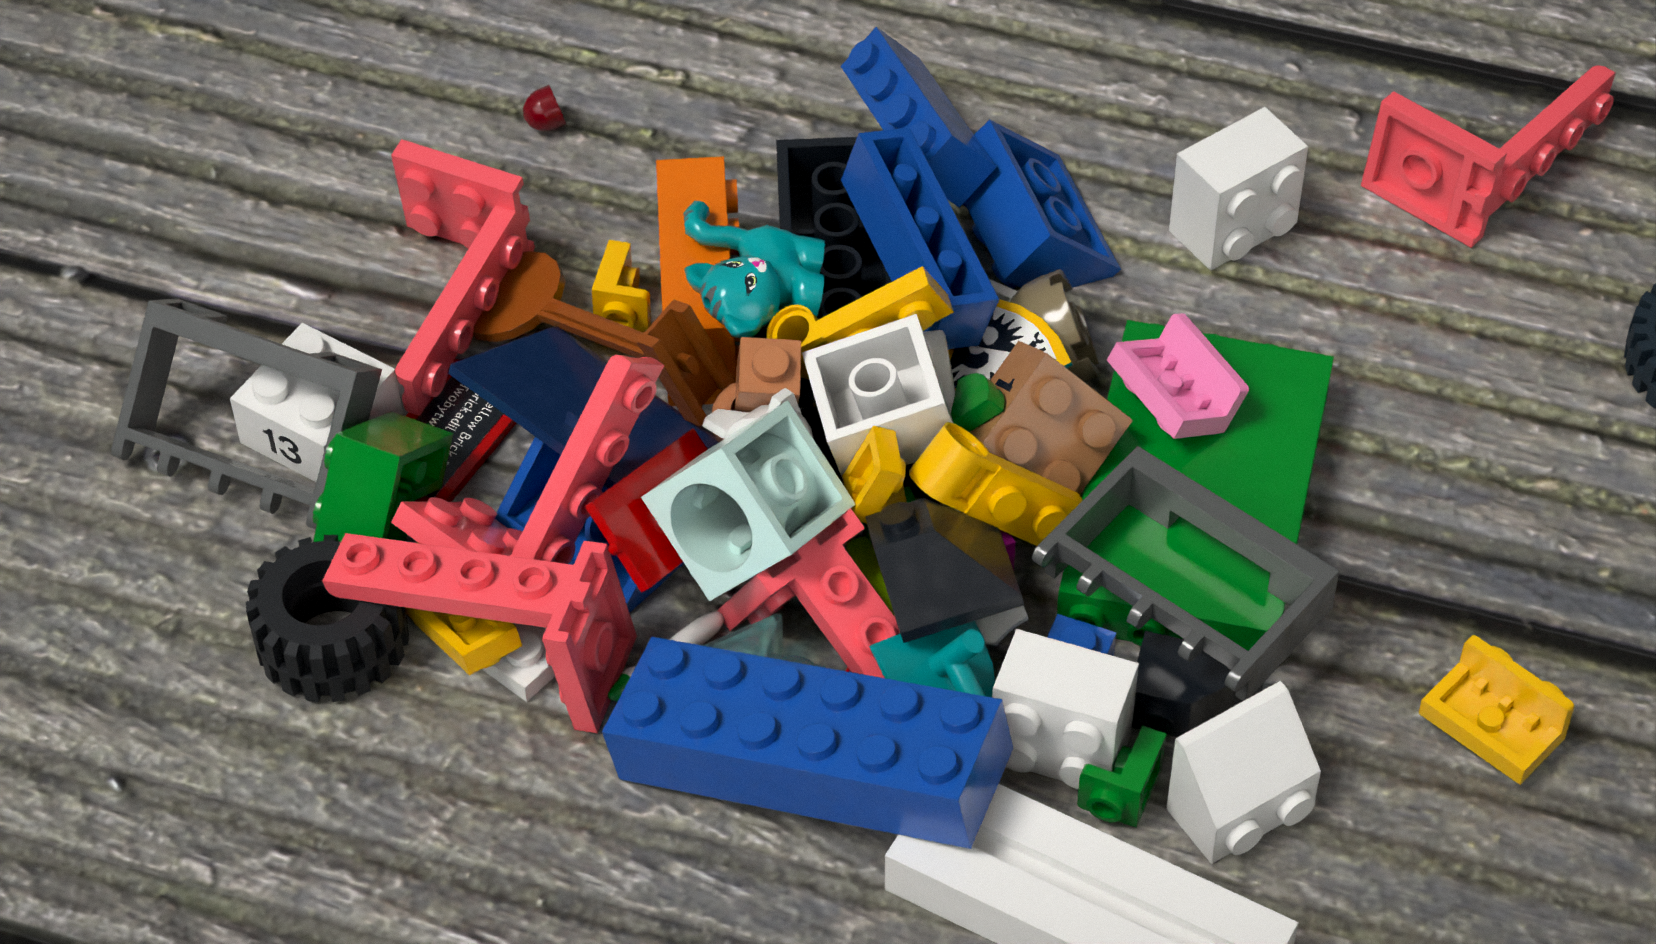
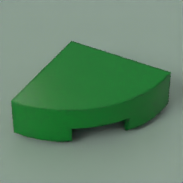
(976, 401)

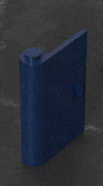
(546, 385)

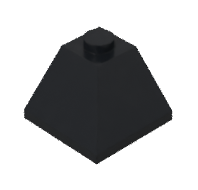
(941, 567)

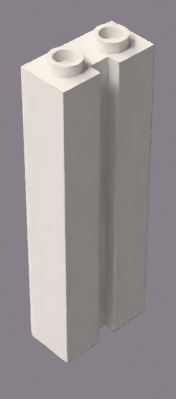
(1064, 882)

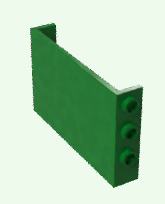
(1256, 465)

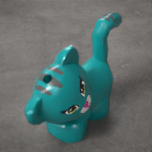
(769, 275)

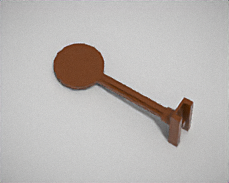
(675, 338)

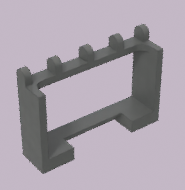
(149, 374)
(1165, 496)

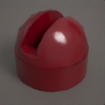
(543, 111)

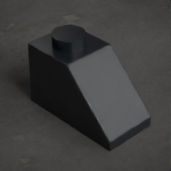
(1178, 693)

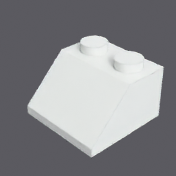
(1243, 774)

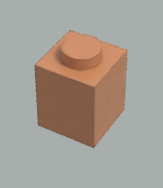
(765, 369)

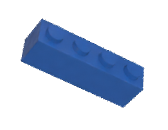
(906, 95)
(918, 228)

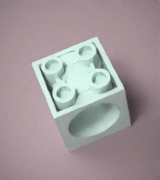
(748, 501)

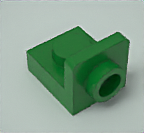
(1126, 790)

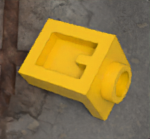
(616, 289)
(875, 473)

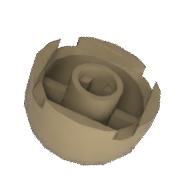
(1048, 300)

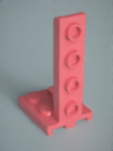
(1460, 178)
(471, 207)
(577, 479)
(830, 591)
(578, 604)

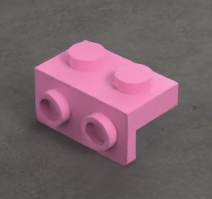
(1181, 379)

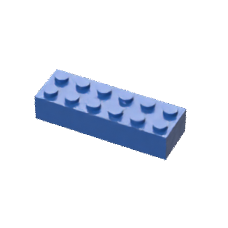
(810, 741)

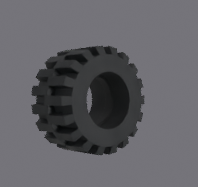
(320, 657)

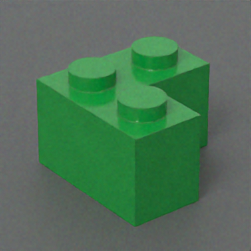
(374, 471)

